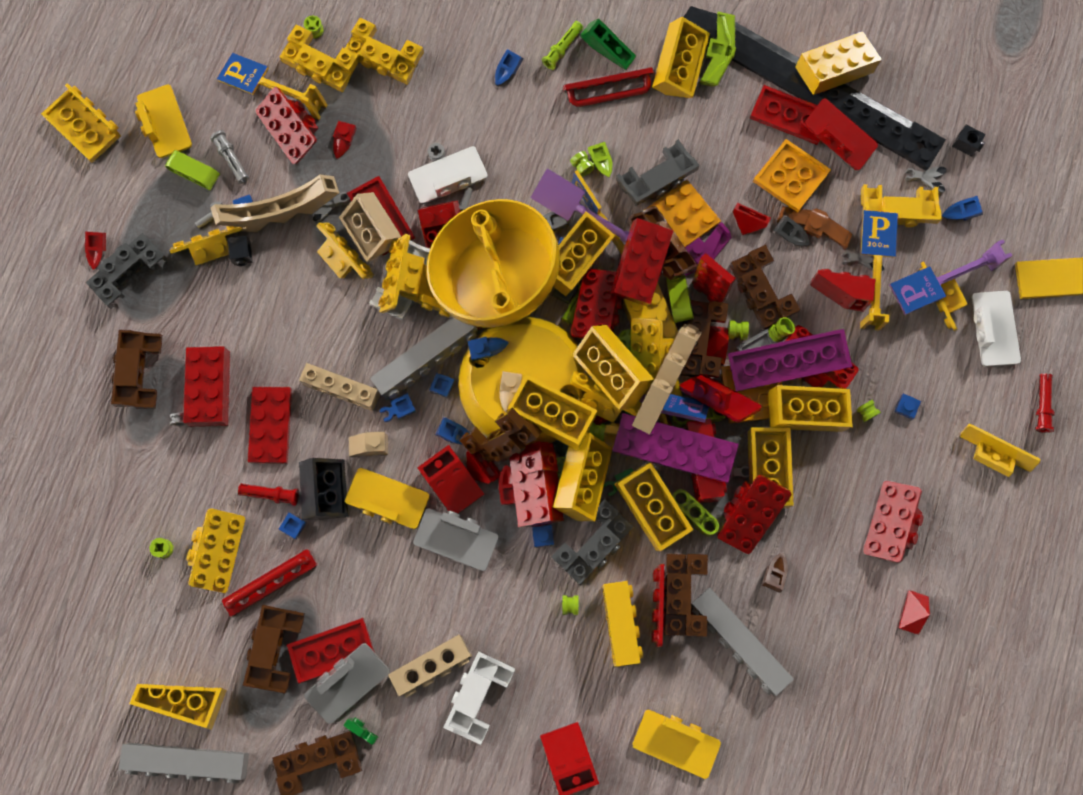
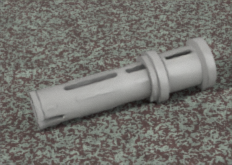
(226, 149)

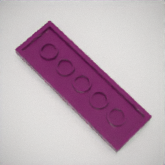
(790, 360)
(677, 449)

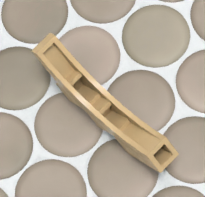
(278, 209)
(666, 378)

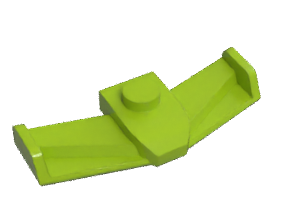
(720, 50)

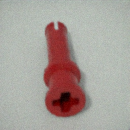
(1045, 409)
(276, 494)

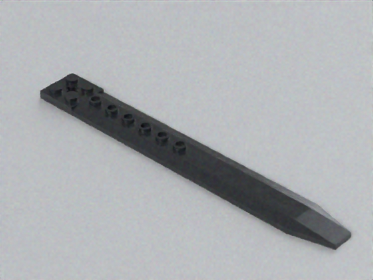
(873, 118)

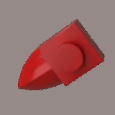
(343, 138)
(94, 246)
(506, 486)

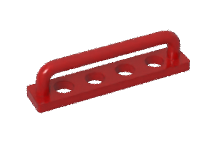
(645, 73)
(232, 602)

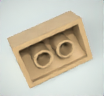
(369, 226)

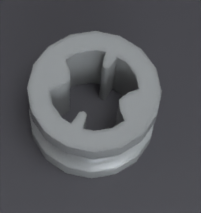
(432, 147)
(177, 419)

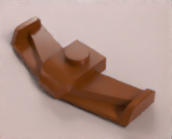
(816, 223)

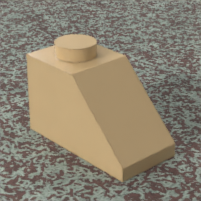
(368, 444)

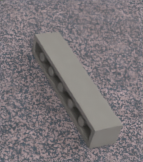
(423, 357)
(742, 642)
(183, 761)

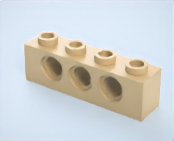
(340, 387)
(400, 676)

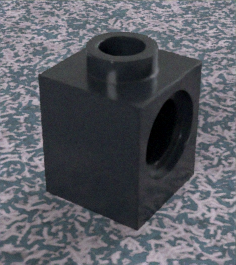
(962, 143)
(240, 250)

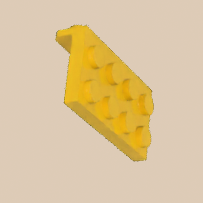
(82, 123)

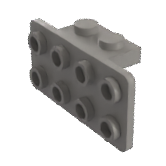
(456, 538)
(346, 683)

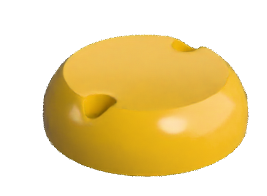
(493, 263)
(533, 349)

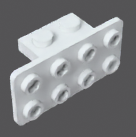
(447, 175)
(995, 328)

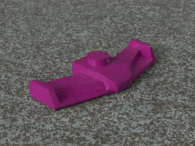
(712, 246)

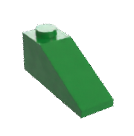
(606, 43)

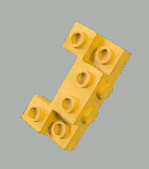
(382, 57)
(317, 64)
(910, 210)

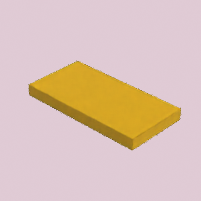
(1050, 278)

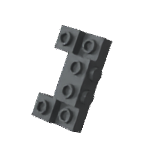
(661, 177)
(122, 266)
(595, 550)

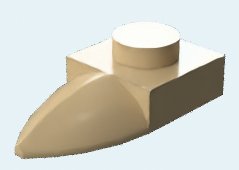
(509, 385)

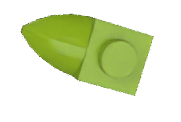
(601, 158)

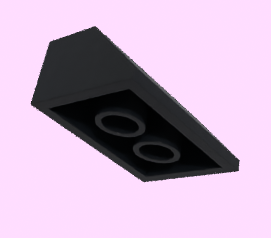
(323, 488)

